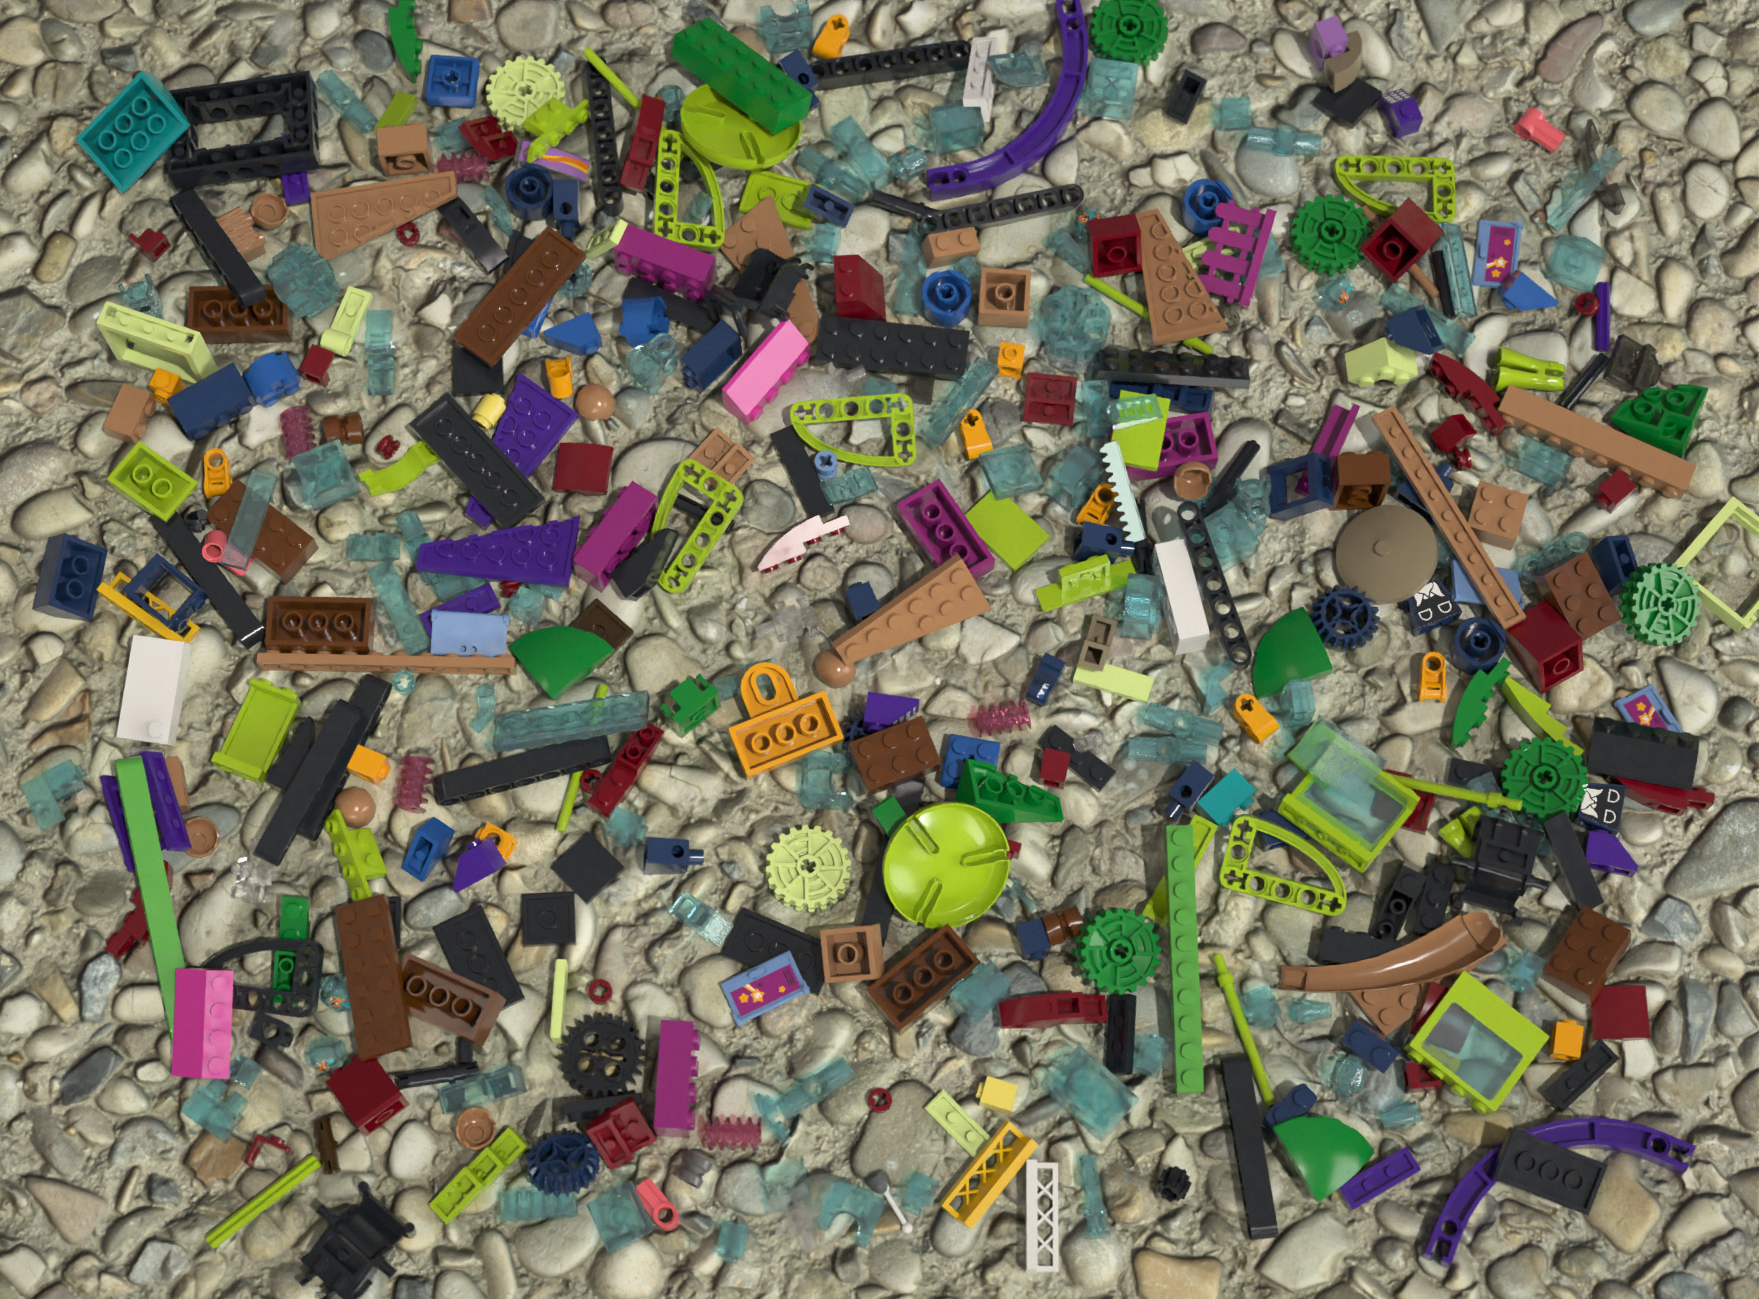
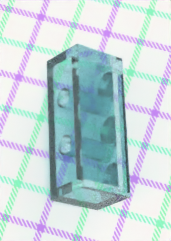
(861, 154)

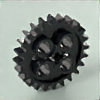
(597, 1079)

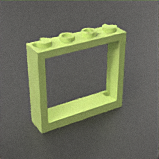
(156, 343)
(1750, 522)

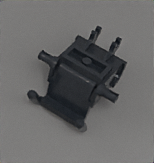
(763, 287)
(1500, 865)
(355, 1246)

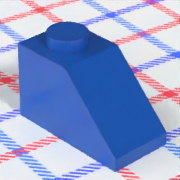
(1524, 294)
(575, 335)
(427, 848)

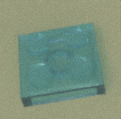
(1010, 471)

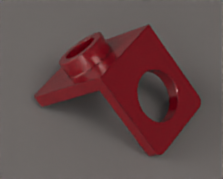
(258, 1143)

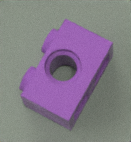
(1327, 40)

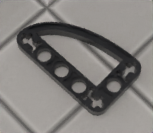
(299, 990)

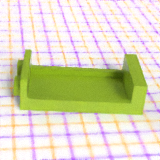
(258, 731)

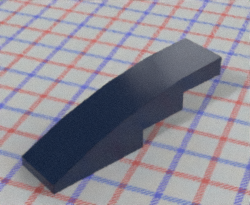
(1183, 398)

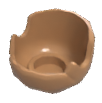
(269, 211)
(595, 402)
(1192, 480)
(833, 670)
(356, 807)
(202, 836)
(475, 1128)

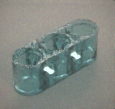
(1559, 549)
(535, 1205)

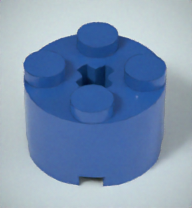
(1200, 205)
(946, 298)
(643, 320)
(272, 378)

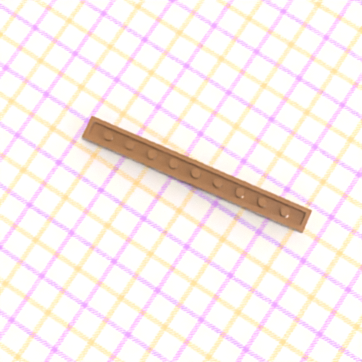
(1448, 518)
(378, 663)

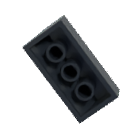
(1642, 753)

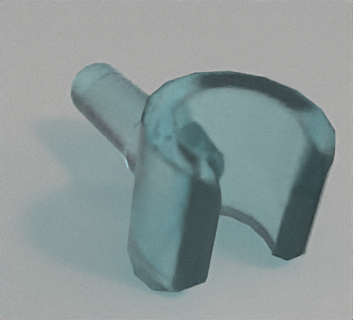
(1020, 893)

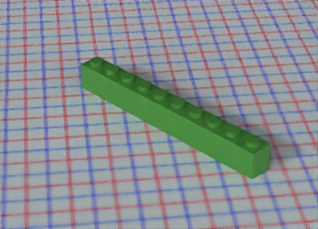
(1183, 959)

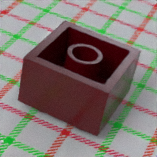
(1114, 245)

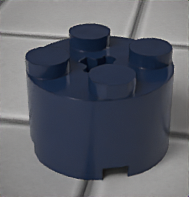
(530, 192)
(1477, 632)

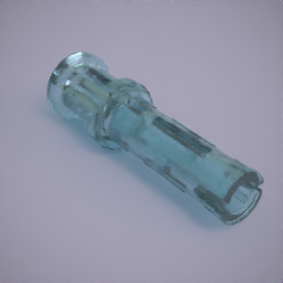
(1094, 1209)

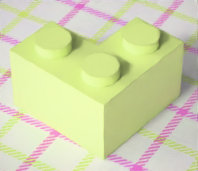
(1381, 361)

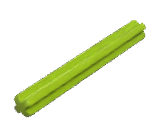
(262, 1201)

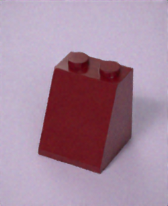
(1401, 240)
(858, 289)
(1546, 647)
(367, 1093)

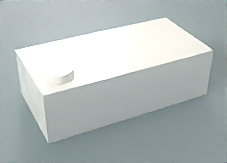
(1180, 597)
(154, 690)

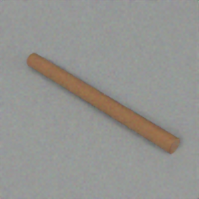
(1414, 270)

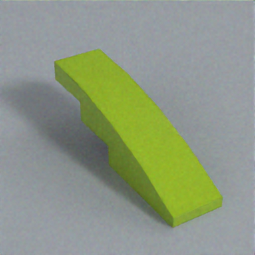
(1533, 712)
(479, 1175)

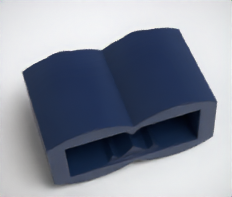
(1297, 1103)

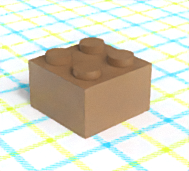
(405, 150)
(1004, 297)
(1496, 514)
(852, 953)

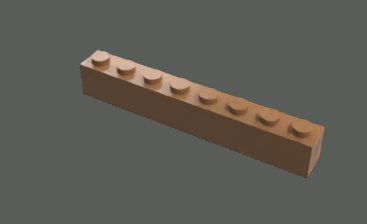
(1596, 442)

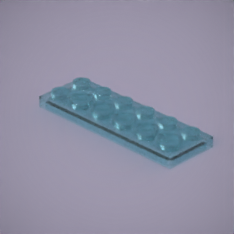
(571, 721)

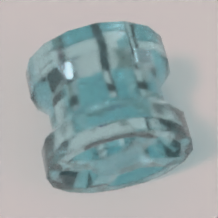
(968, 267)

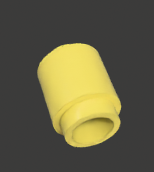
(489, 411)

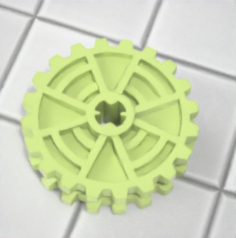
(521, 90)
(817, 851)

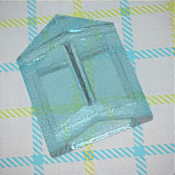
(728, 686)
(244, 1072)

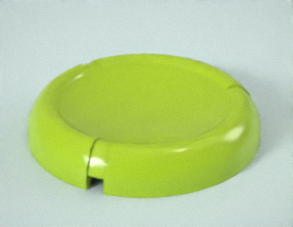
(731, 136)
(945, 864)

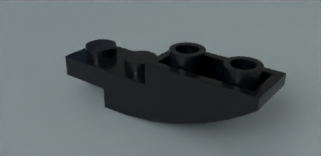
(473, 234)

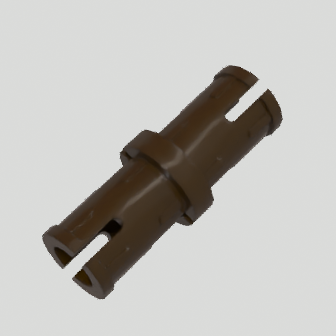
(327, 1146)

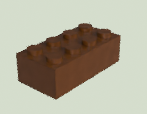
(223, 320)
(281, 544)
(320, 624)
(922, 979)
(449, 1000)

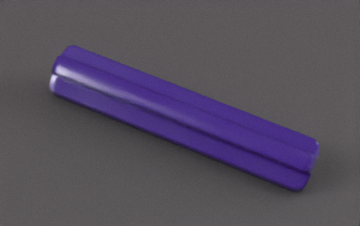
(1602, 318)

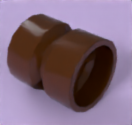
(346, 429)
(1062, 924)

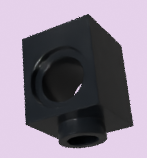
(262, 1027)

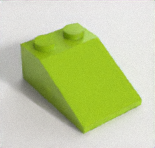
(151, 482)

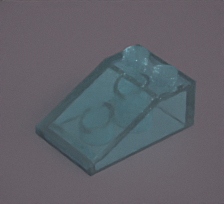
(1338, 758)

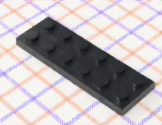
(892, 347)
(1173, 368)
(477, 462)

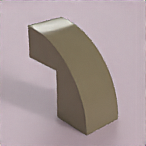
(1345, 67)
(1098, 642)

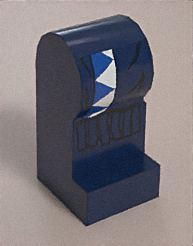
(1045, 679)

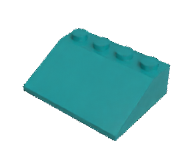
(134, 130)

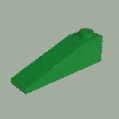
(1004, 796)

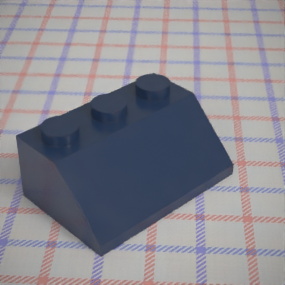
(1414, 331)
(212, 402)
(70, 578)

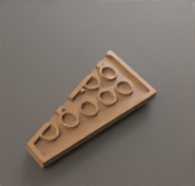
(363, 212)
(765, 229)
(1174, 292)
(927, 606)
(1395, 1006)

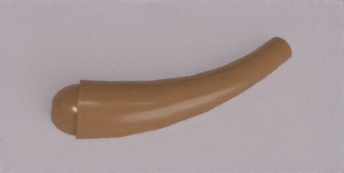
(1431, 957)

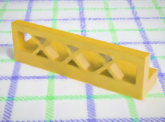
(128, 607)
(996, 1179)

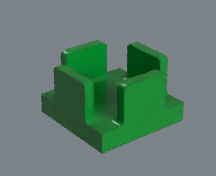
(691, 705)

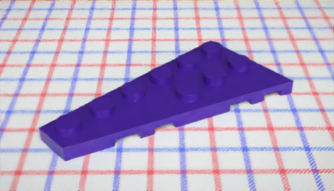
(527, 434)
(512, 554)

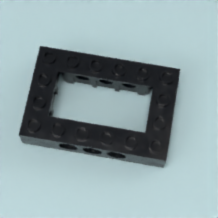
(245, 98)

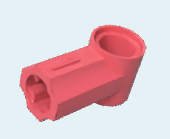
(1534, 126)
(215, 554)
(656, 1203)

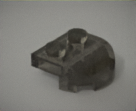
(1632, 366)

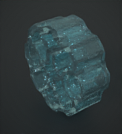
(303, 280)
(1052, 331)

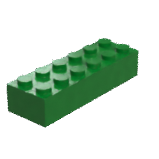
(741, 75)

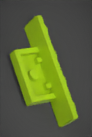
(552, 123)
(1084, 581)
(356, 854)

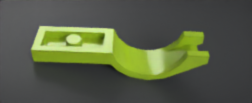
(402, 472)
(1202, 835)

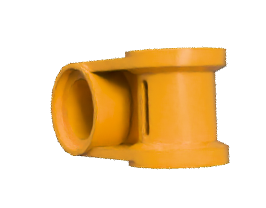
(832, 38)
(560, 377)
(974, 438)
(219, 478)
(1095, 509)
(1432, 683)
(1256, 721)

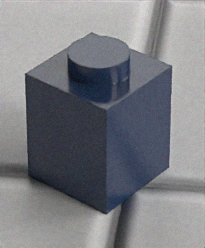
(1033, 940)

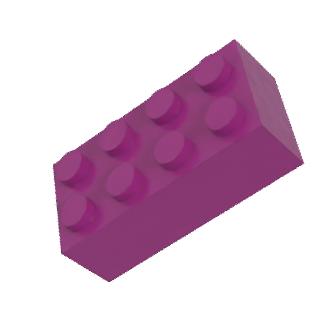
(665, 263)
(1184, 440)
(943, 530)
(616, 535)
(675, 1079)

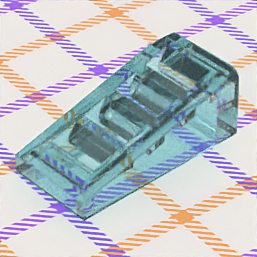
(1066, 248)
(1127, 421)

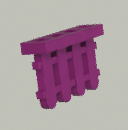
(1245, 243)

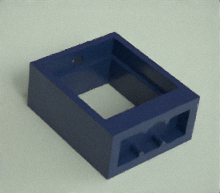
(710, 357)
(1319, 493)
(149, 576)

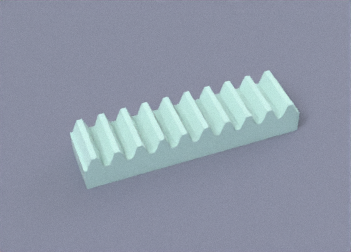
(1125, 491)

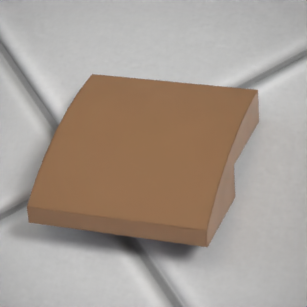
(721, 457)

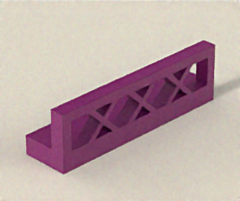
(1331, 440)

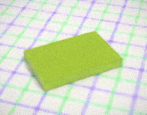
(784, 192)
(1142, 442)
(1006, 530)

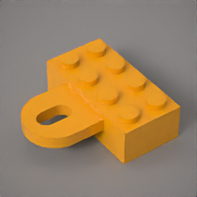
(781, 727)

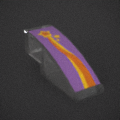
(559, 163)

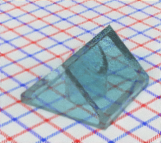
(1542, 463)

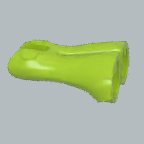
(1539, 373)
(1455, 831)

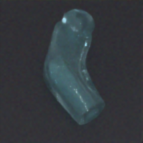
(487, 707)

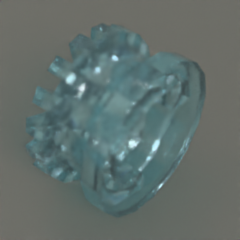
(397, 680)

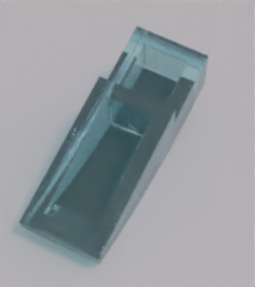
(1019, 69)
(482, 1089)

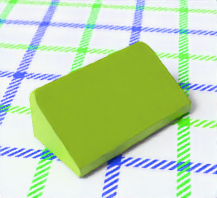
(398, 110)

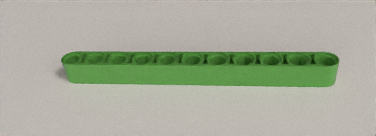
(151, 878)

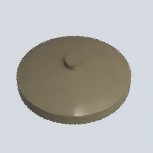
(1387, 553)

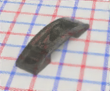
(1606, 193)

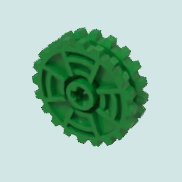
(1146, 33)
(1326, 217)
(1659, 604)
(1546, 759)
(1135, 956)

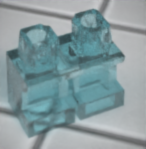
(213, 1113)

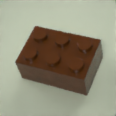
(1360, 480)
(1578, 594)
(894, 756)
(1587, 955)

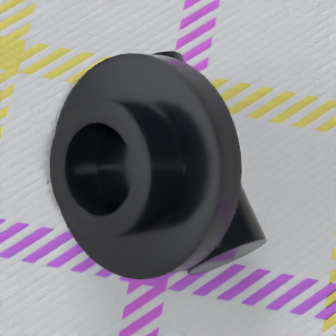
(197, 520)

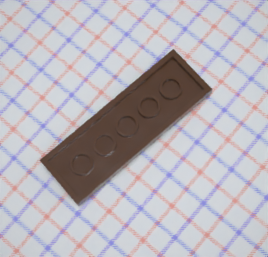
(519, 296)
(373, 977)

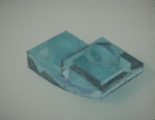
(373, 548)
(769, 1113)

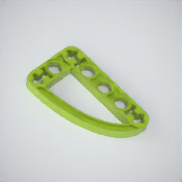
(1437, 180)
(670, 199)
(863, 413)
(705, 525)
(1239, 865)

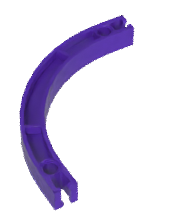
(1041, 136)
(1571, 1134)

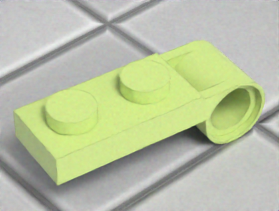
(347, 321)

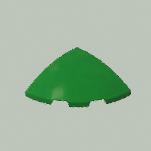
(1663, 416)
(1288, 653)
(560, 656)
(1322, 1152)

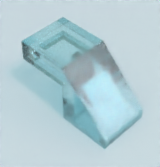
(1214, 693)
(702, 918)

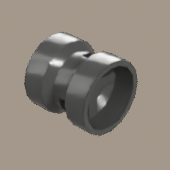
(694, 1170)

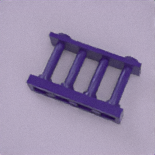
(164, 802)

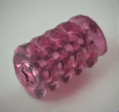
(465, 166)
(297, 431)
(1002, 717)
(412, 783)
(734, 1133)

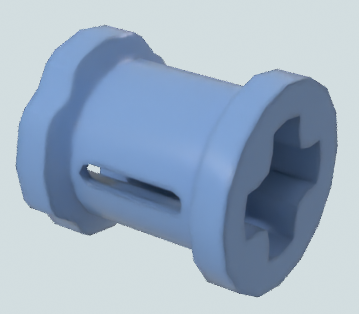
(826, 457)

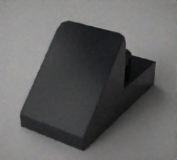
(1186, 97)

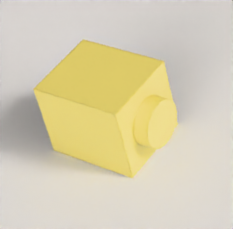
(997, 1095)

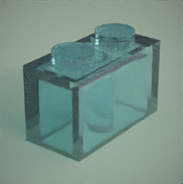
(1094, 406)
(1297, 703)

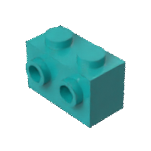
(1226, 799)

